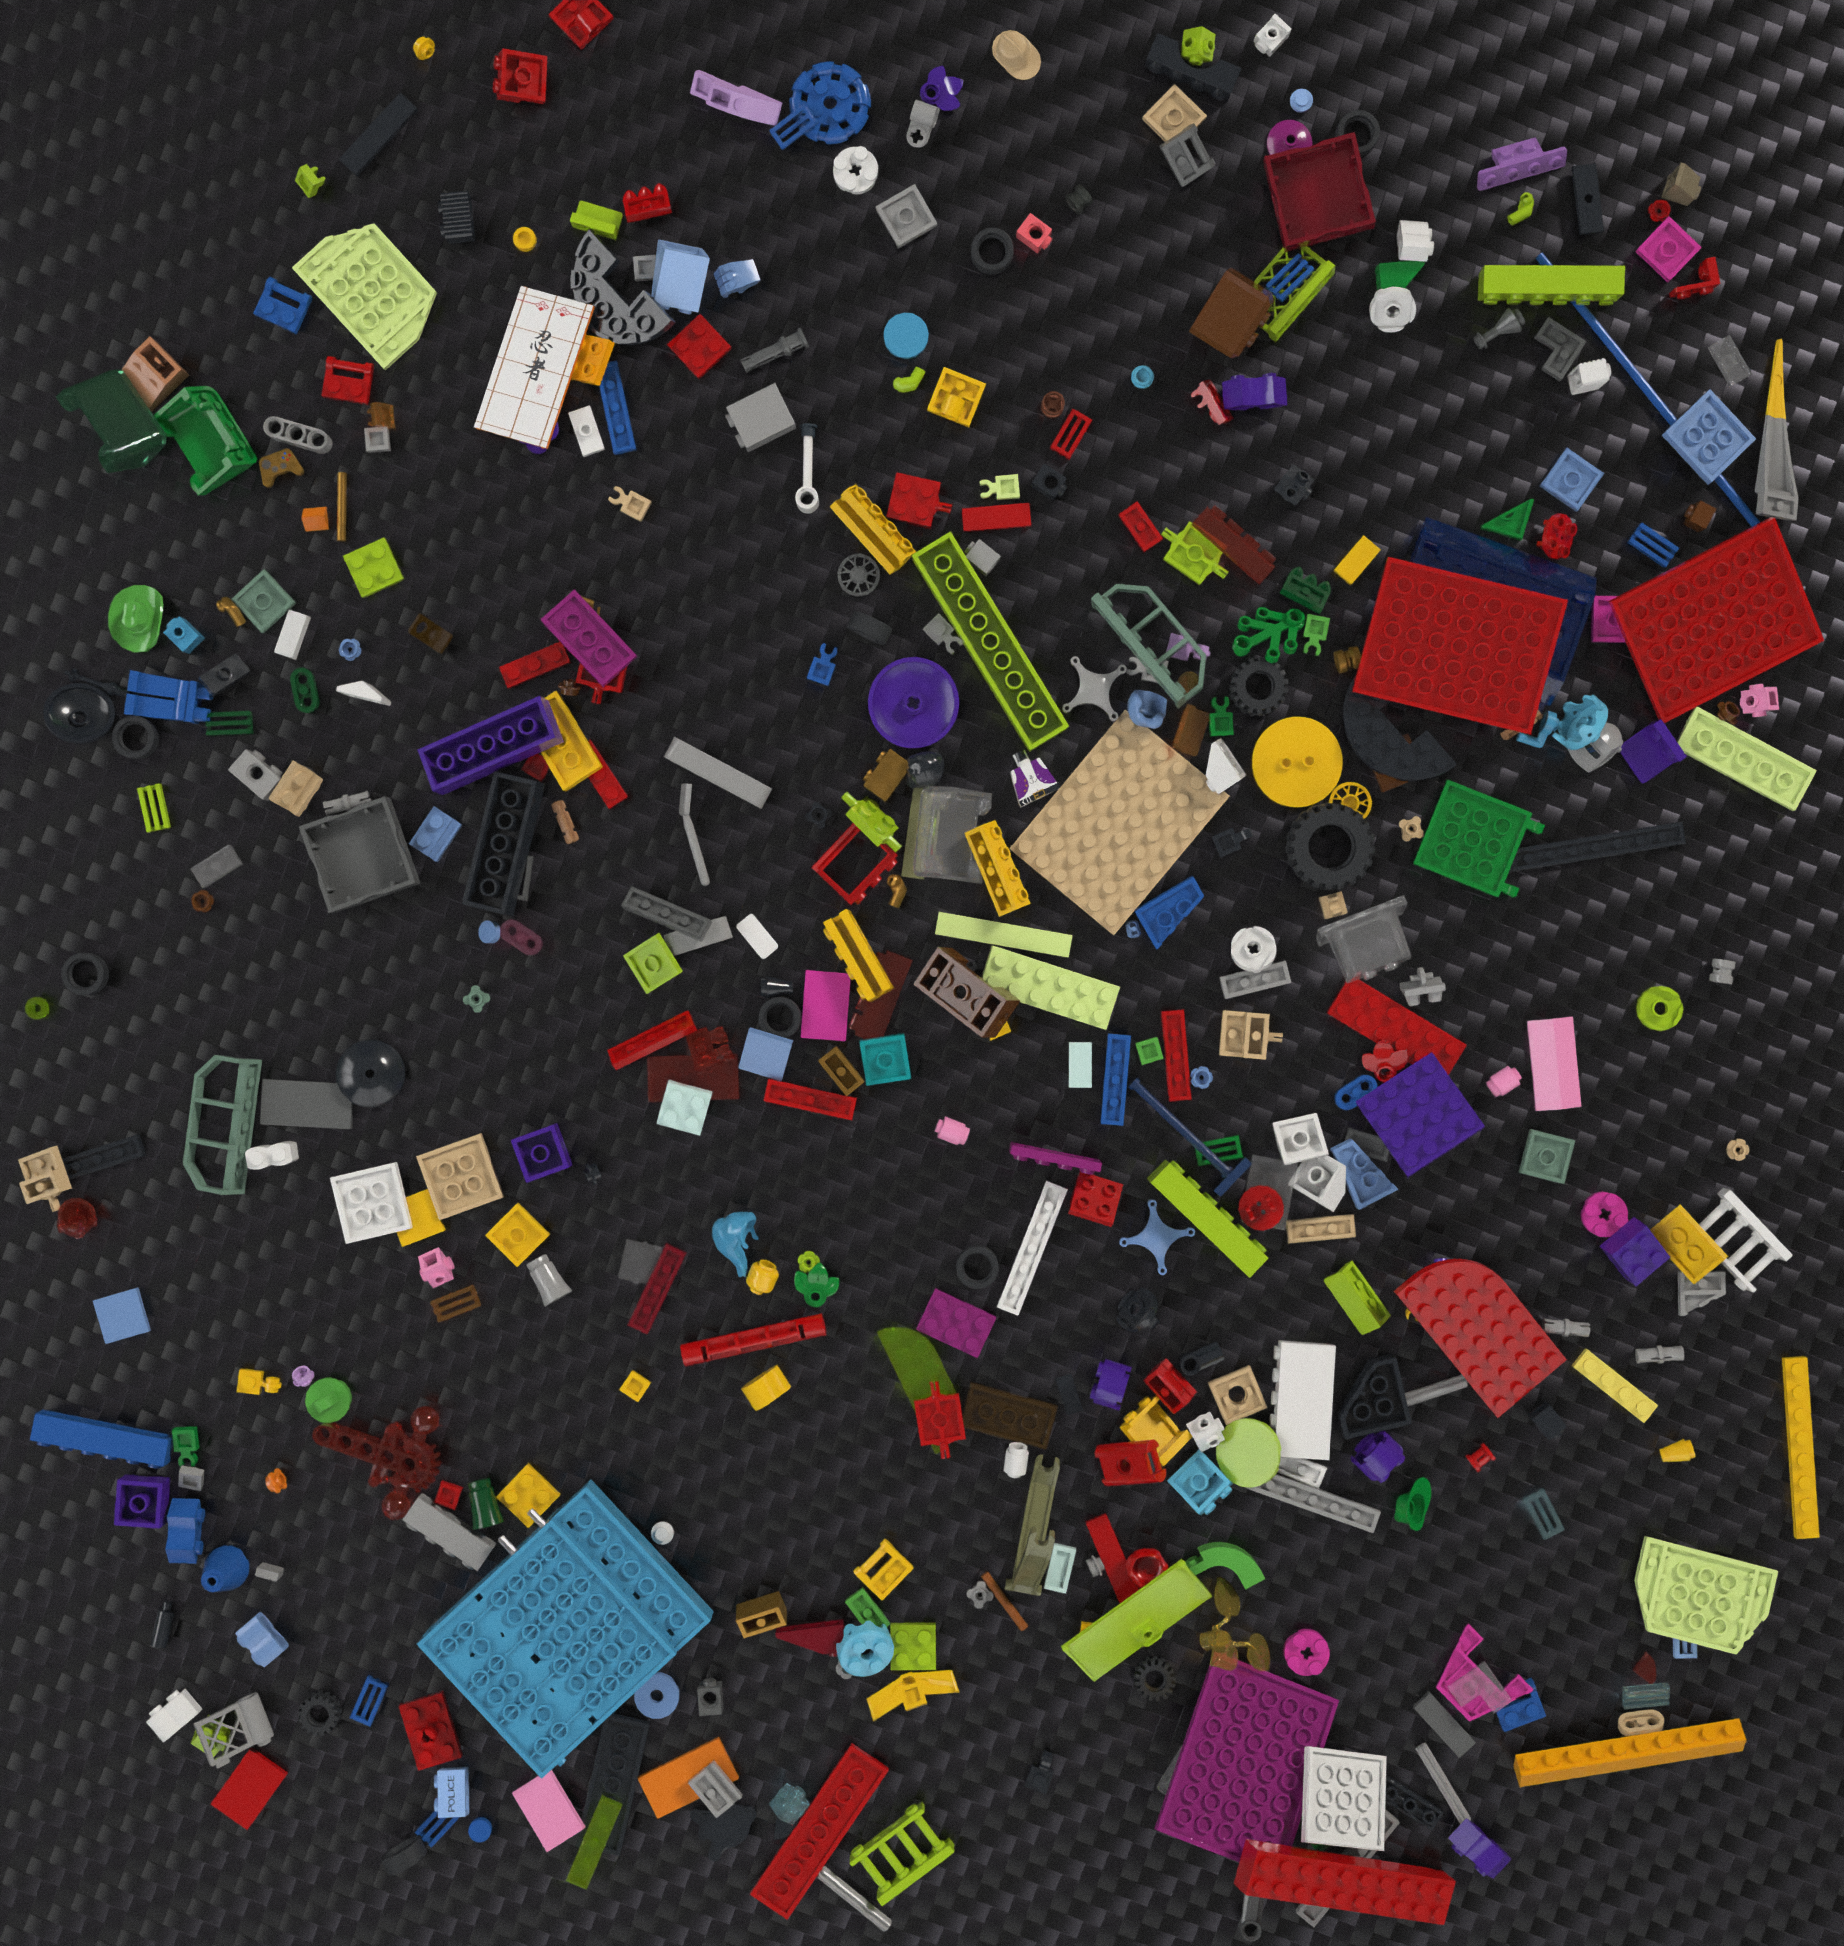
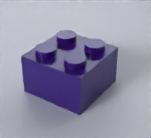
(541, 1152)
(1635, 1251)
(142, 1501)

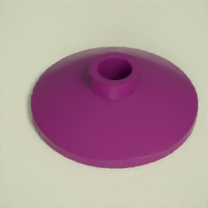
(1281, 131)

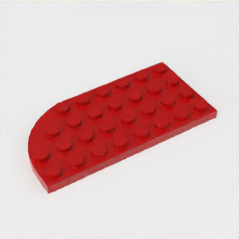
(1481, 1329)

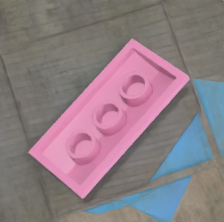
(1554, 1063)

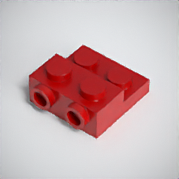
(520, 76)

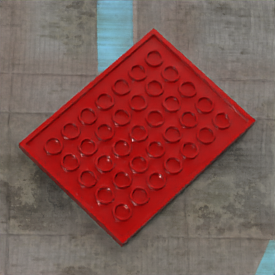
(1716, 620)
(1459, 645)

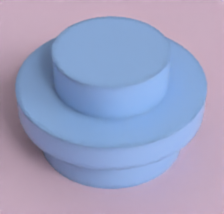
(1301, 100)

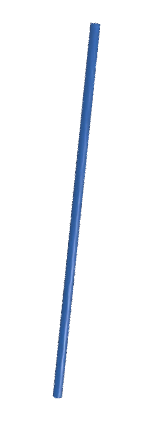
(1651, 394)

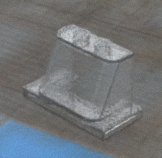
(1368, 940)

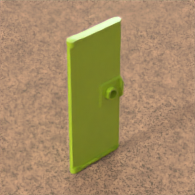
(1137, 1620)

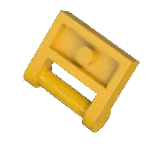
(888, 1575)

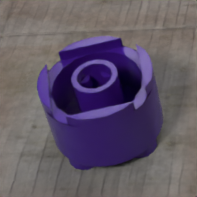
(1111, 1384)
(1378, 1455)

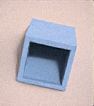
(679, 276)

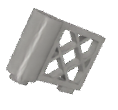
(253, 1725)

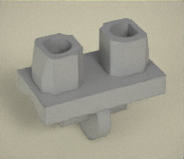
(1422, 984)

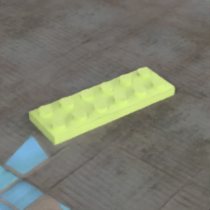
(1745, 758)
(1051, 987)

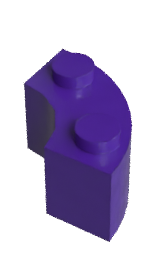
(1259, 392)
(1484, 1852)

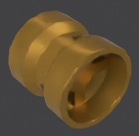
(1347, 659)

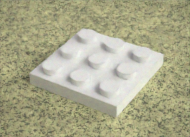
(371, 1202)

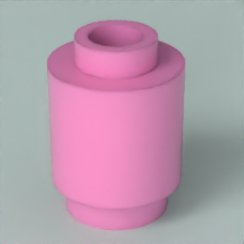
(1504, 1081)
(952, 1131)

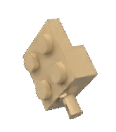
(1245, 1034)
(44, 1177)

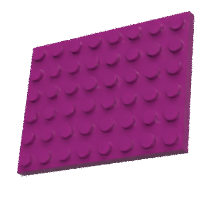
(1244, 1761)

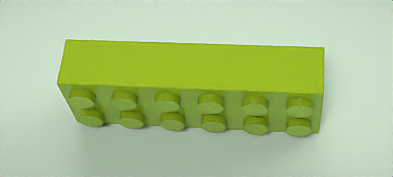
(1550, 283)
(1207, 1218)

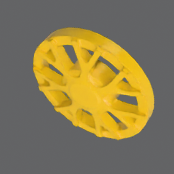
(1352, 800)

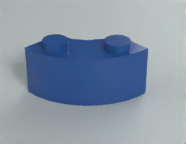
(184, 1531)

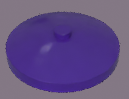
(913, 702)

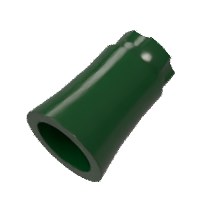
(484, 1504)

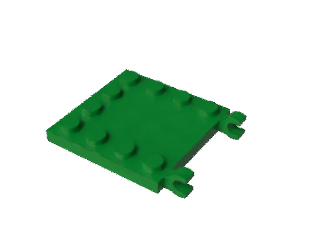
(1474, 839)

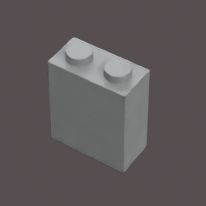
(760, 418)

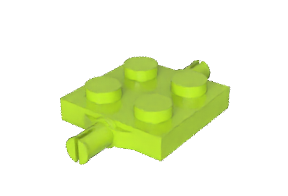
(1193, 554)
(872, 821)

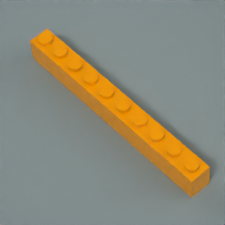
(1629, 1752)

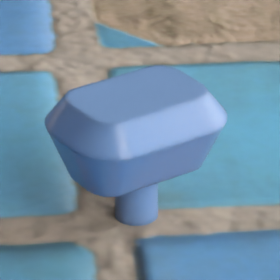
(1133, 929)

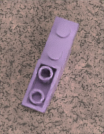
(735, 100)

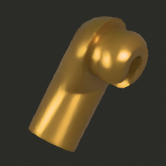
(227, 604)
(898, 889)

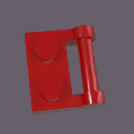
(344, 387)

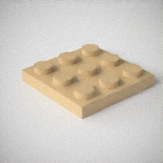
(460, 1176)

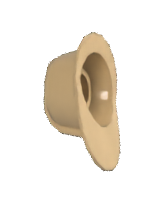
(1016, 55)

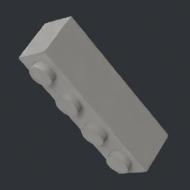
(449, 1532)

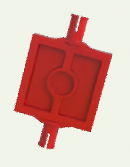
(939, 1419)

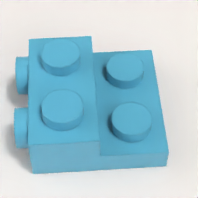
(1201, 1483)

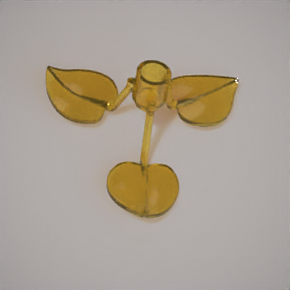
(1224, 1651)

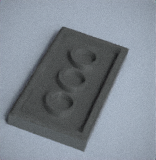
(305, 1104)

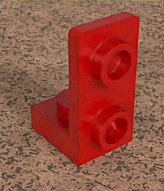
(1708, 273)

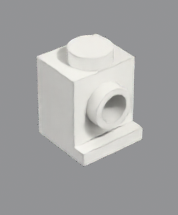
(1268, 44)

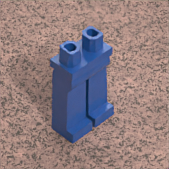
(186, 698)

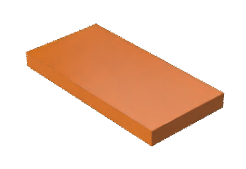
(668, 1784)

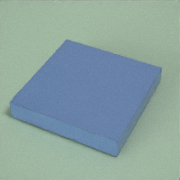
(1571, 479)
(765, 1054)
(121, 1315)

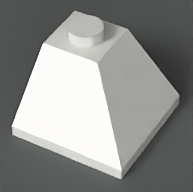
(1222, 768)
(1322, 1180)

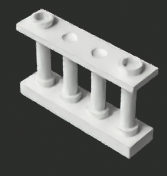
(1759, 1235)

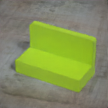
(597, 219)

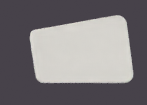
(757, 936)

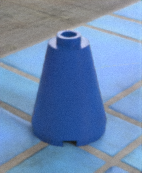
(224, 1569)

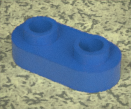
(1354, 1091)

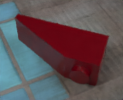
(814, 1636)

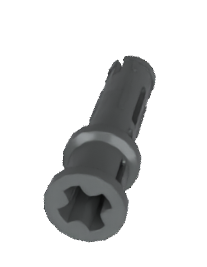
(784, 347)

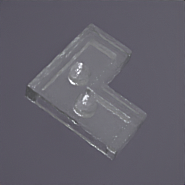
(1480, 1682)

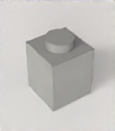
(982, 557)

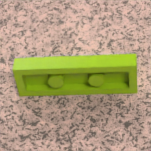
(1357, 1298)

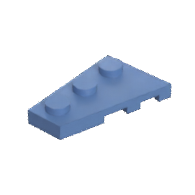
(1363, 1178)

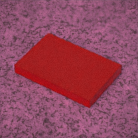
(249, 1788)

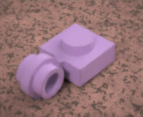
(1183, 653)

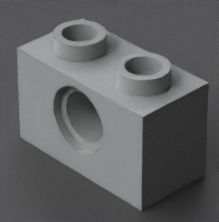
(244, 770)

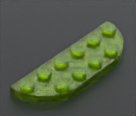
(915, 1364)

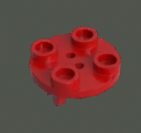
(1557, 536)
(1270, 1202)

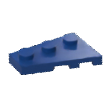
(1168, 909)

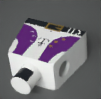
(1031, 779)

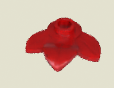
(1385, 1057)

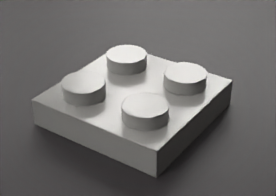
(906, 216)

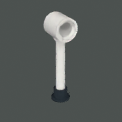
(808, 434)

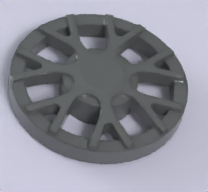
(858, 575)

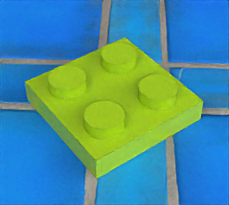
(373, 567)
(652, 963)
(913, 1646)

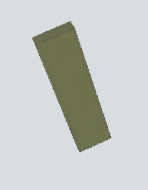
(907, 869)

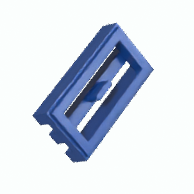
(809, 115)
(1302, 264)
(1669, 555)
(377, 1683)
(426, 1836)

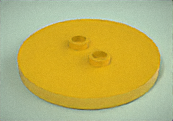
(1297, 762)

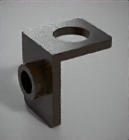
(432, 634)

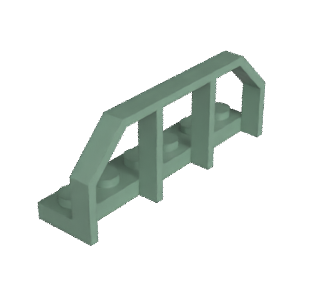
(1147, 656)
(241, 1125)

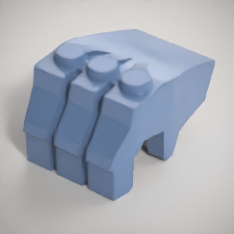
(736, 277)

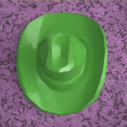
(136, 618)

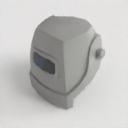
(1600, 751)

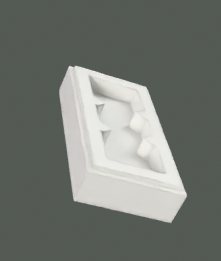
(586, 431)

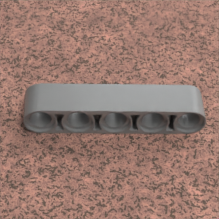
(717, 772)

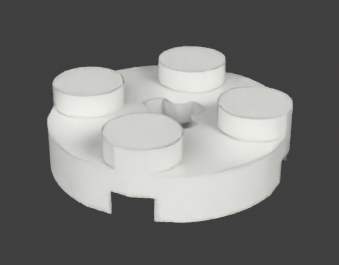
(850, 182)
(1390, 297)
(1257, 961)

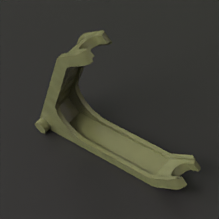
(1033, 1551)

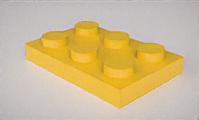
(1688, 1244)

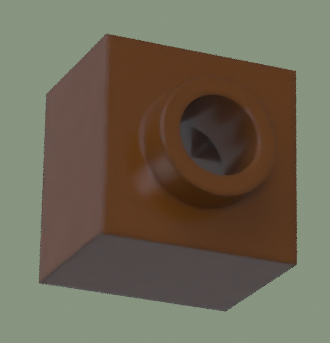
(1699, 516)

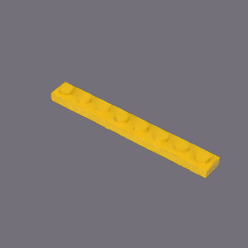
(1800, 1447)

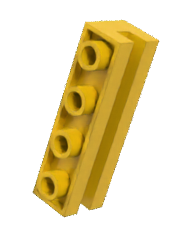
(873, 529)
(858, 955)

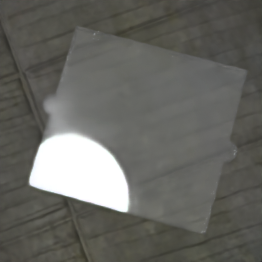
(639, 1261)

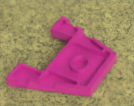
(1460, 1664)

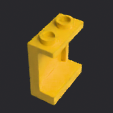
(1153, 1423)

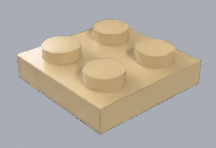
(1173, 114)

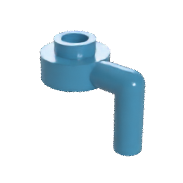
(1548, 724)

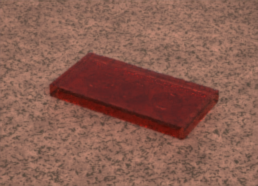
(721, 1081)

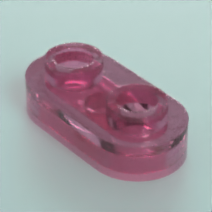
(521, 938)

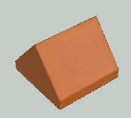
(315, 519)

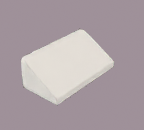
(292, 634)

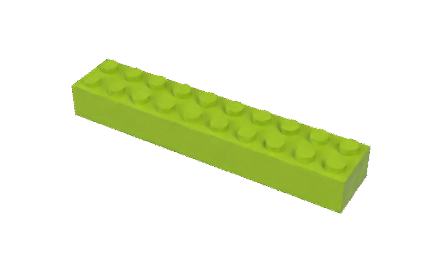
(989, 641)

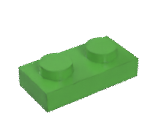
(865, 1608)

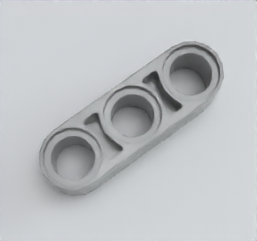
(287, 432)
(680, 943)

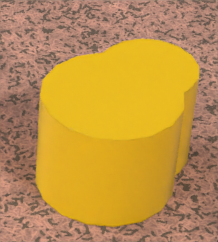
(766, 1387)

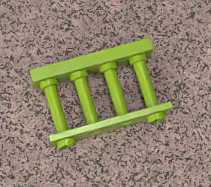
(922, 1862)

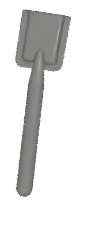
(684, 808)

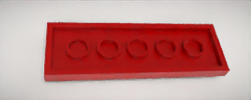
(1383, 1018)

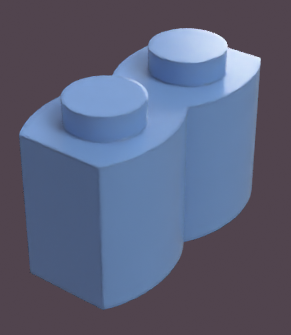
(261, 1639)

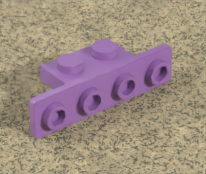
(1519, 162)

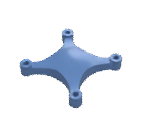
(1157, 1236)

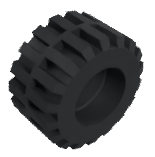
(1244, 700)

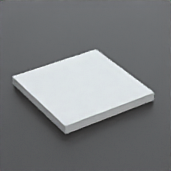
(1343, 1798)

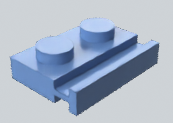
(435, 834)

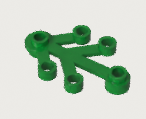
(1291, 620)

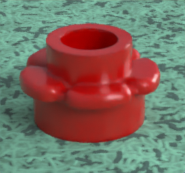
(1665, 209)

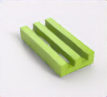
(145, 809)

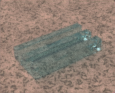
(1534, 1497)
(1650, 1695)

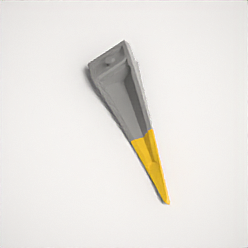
(1775, 473)

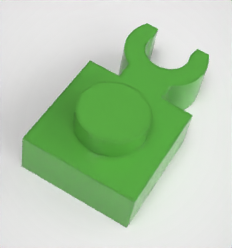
(1316, 630)

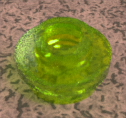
(30, 1008)

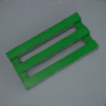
(1237, 1146)

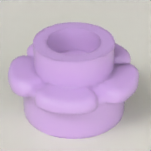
(302, 1376)

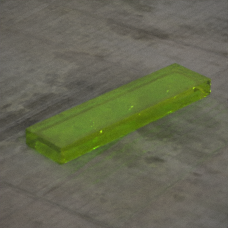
(594, 1842)

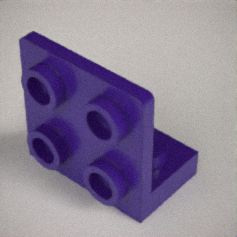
(1651, 751)

